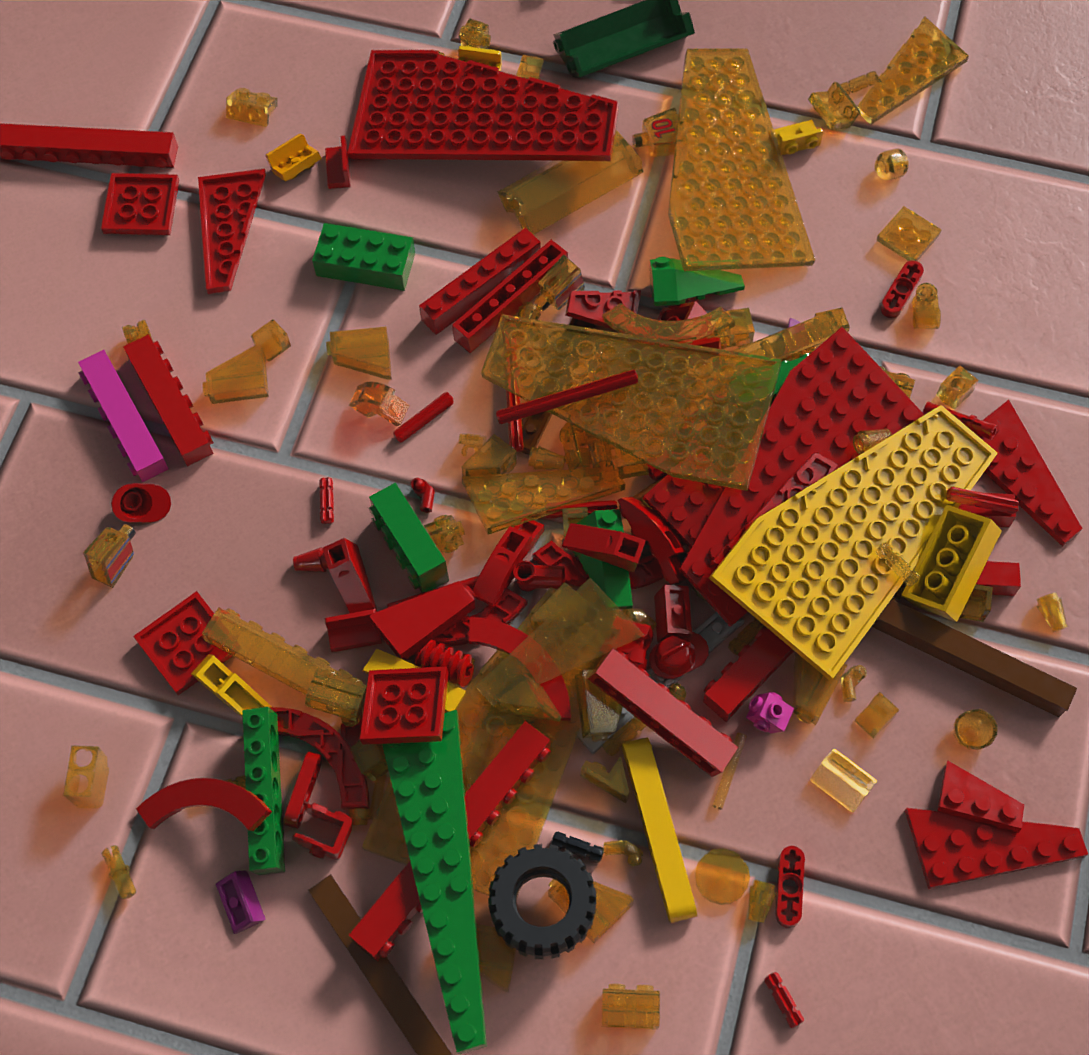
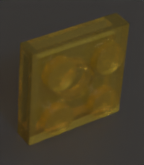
(909, 234)

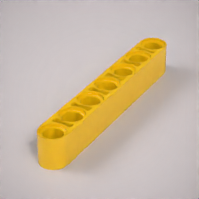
(659, 830)

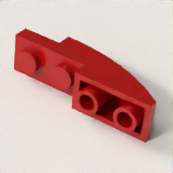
(662, 540)
(499, 567)

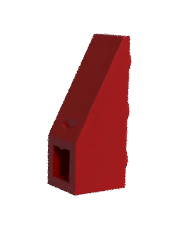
(605, 545)
(349, 575)

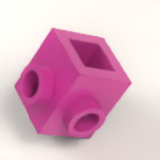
(769, 712)

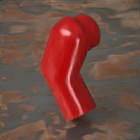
(425, 492)

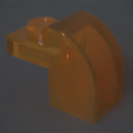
(379, 399)

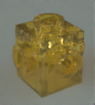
(475, 34)
(446, 533)

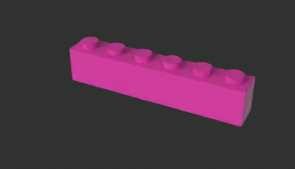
(123, 416)

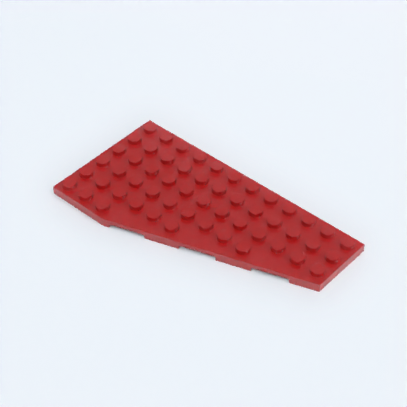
(462, 110)
(816, 411)

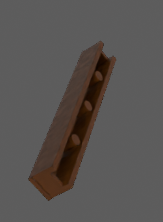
(975, 658)

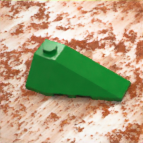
(673, 285)
(609, 578)

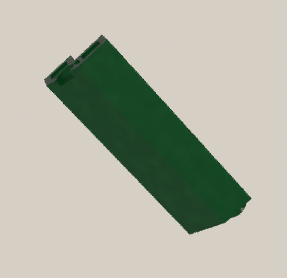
(622, 35)

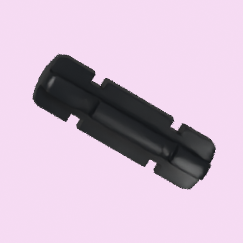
(578, 847)

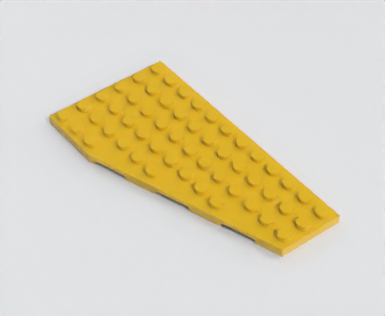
(814, 560)

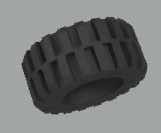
(534, 864)

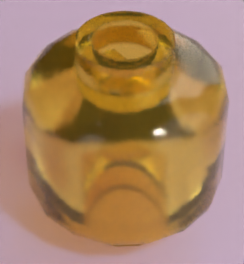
(892, 164)

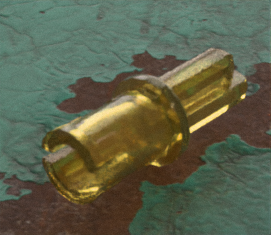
(119, 872)

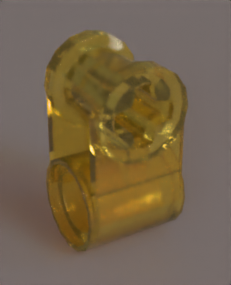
(926, 307)

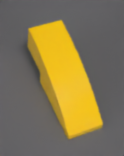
(227, 686)

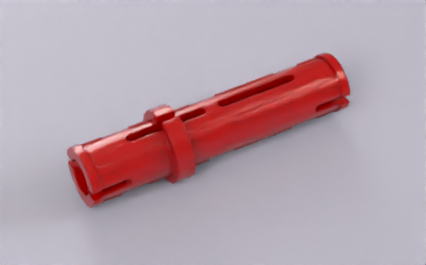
(977, 426)

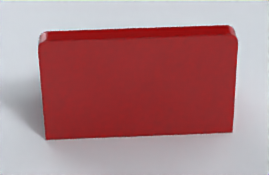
(338, 166)
(672, 612)
(351, 631)

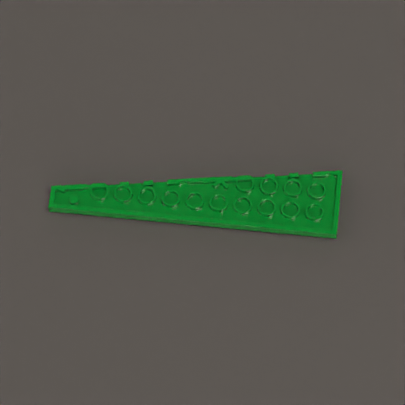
(434, 824)

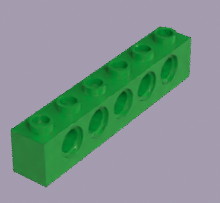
(264, 781)

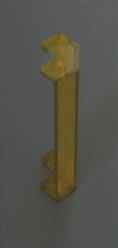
(568, 186)

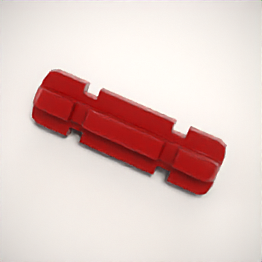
(326, 500)
(784, 1000)

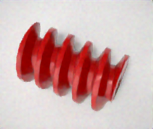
(459, 667)

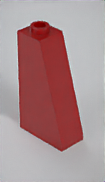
(423, 618)

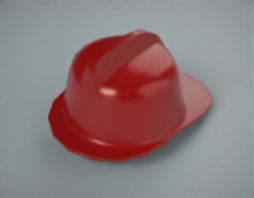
(141, 502)
(678, 655)

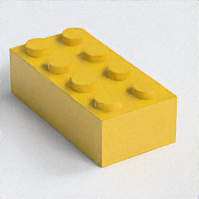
(952, 562)

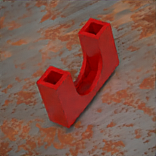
(1001, 576)

